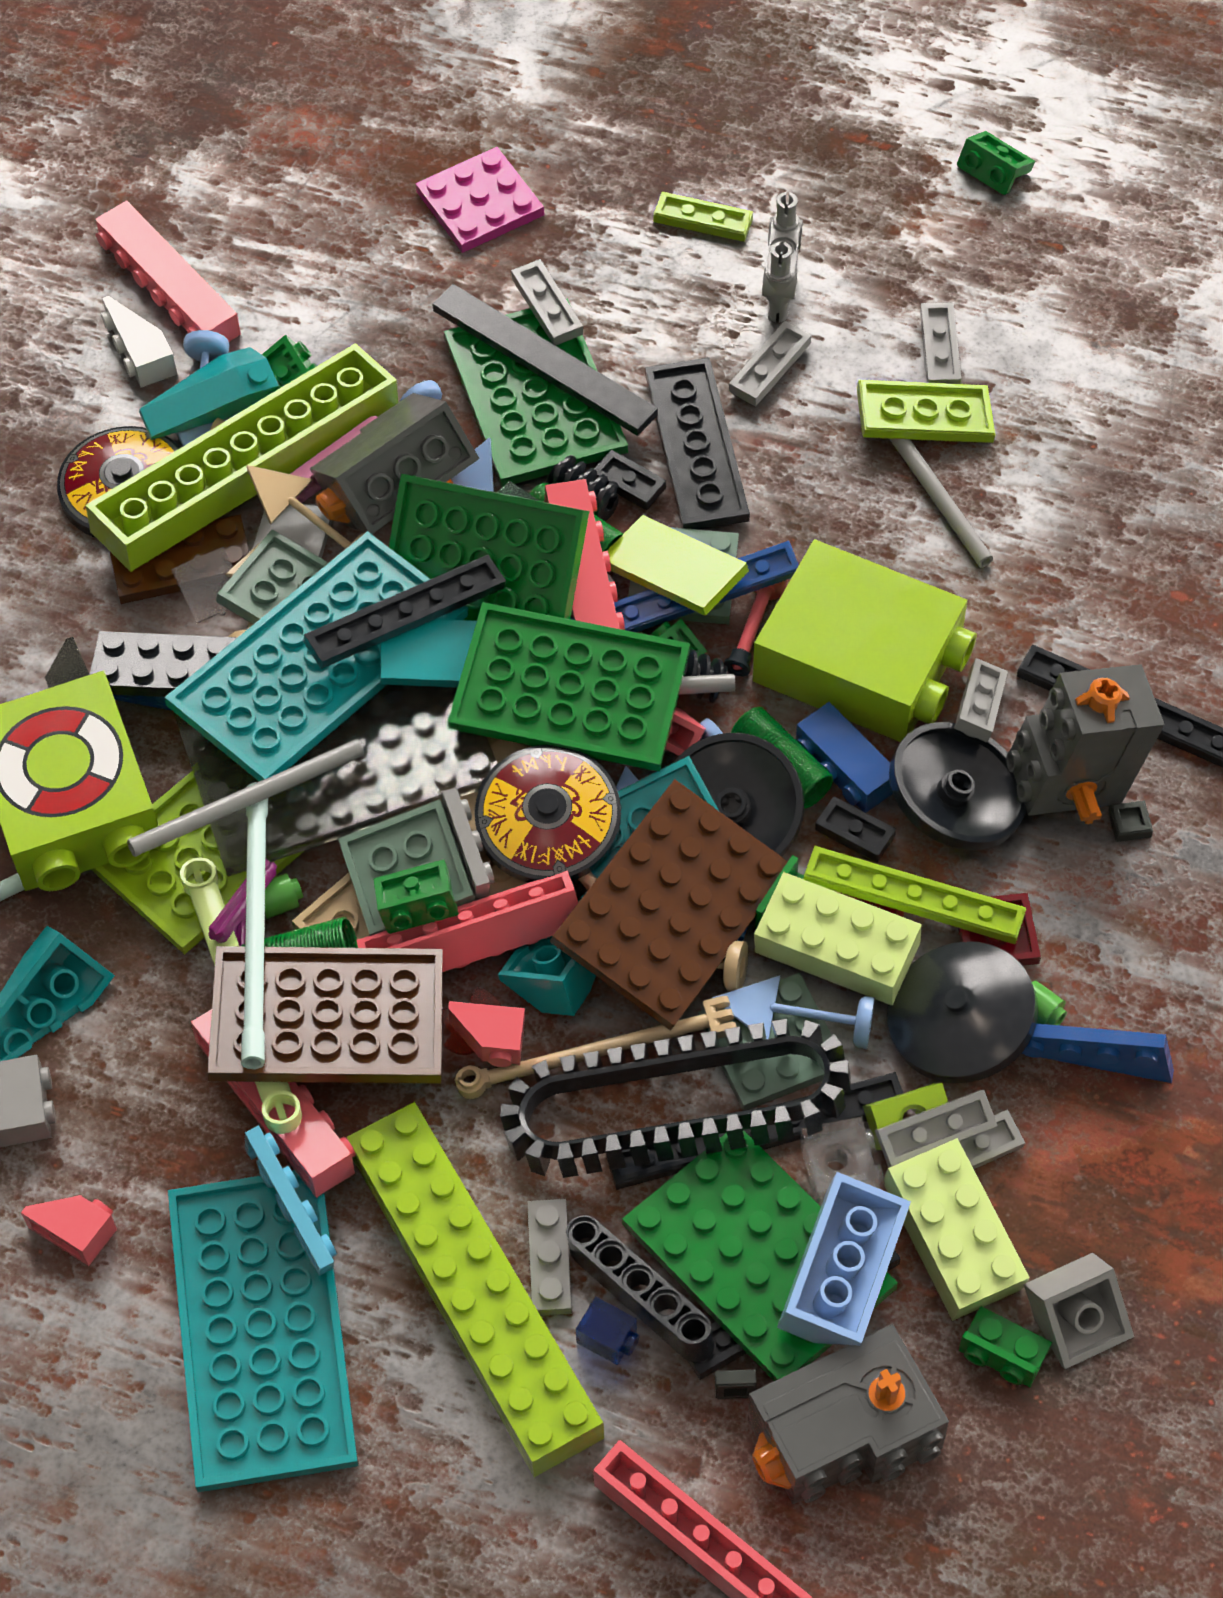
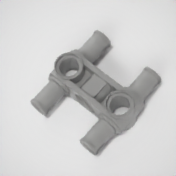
(782, 257)

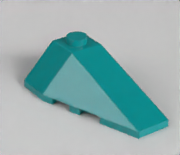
(210, 393)
(547, 977)
(46, 990)

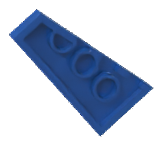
(1110, 1050)

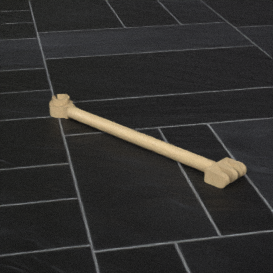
(711, 1019)

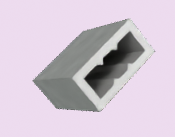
(23, 1101)

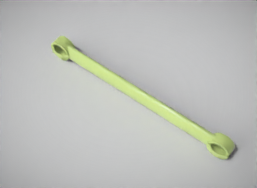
(208, 905)

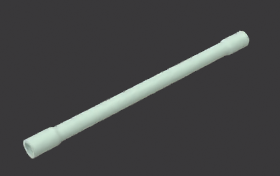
(253, 1035)

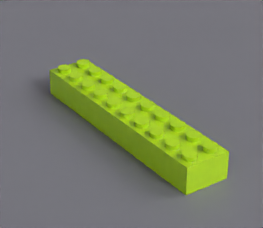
(211, 472)
(476, 1290)

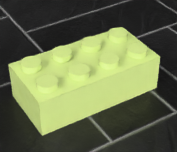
(837, 938)
(956, 1229)

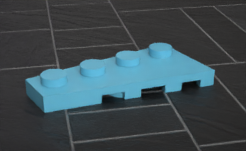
(317, 1247)

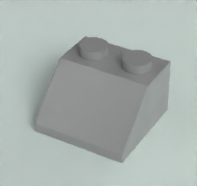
(1080, 1309)

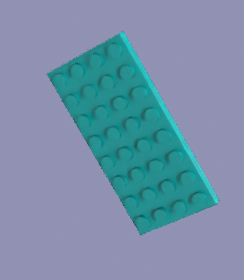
(265, 692)
(258, 1338)

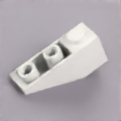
(141, 342)

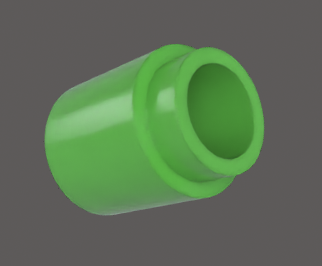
(282, 895)
(1050, 1006)

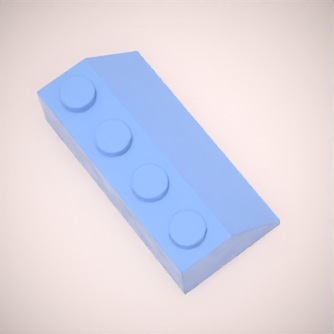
(844, 1263)

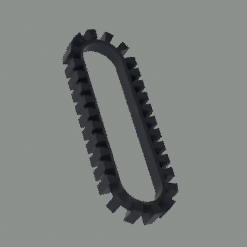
(810, 1044)

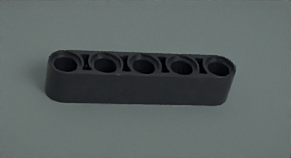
(645, 1303)

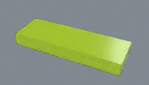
(703, 216)

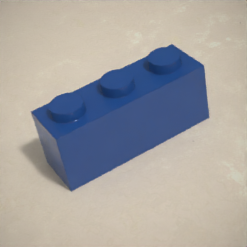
(847, 755)

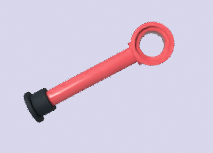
(740, 657)

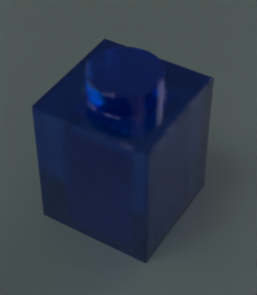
(607, 1331)

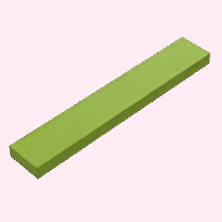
(915, 894)

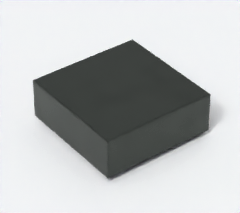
(1130, 821)
(734, 1383)

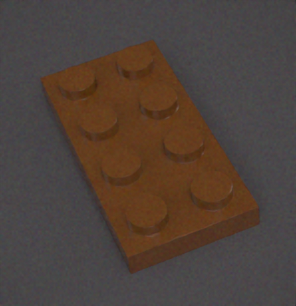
(156, 575)

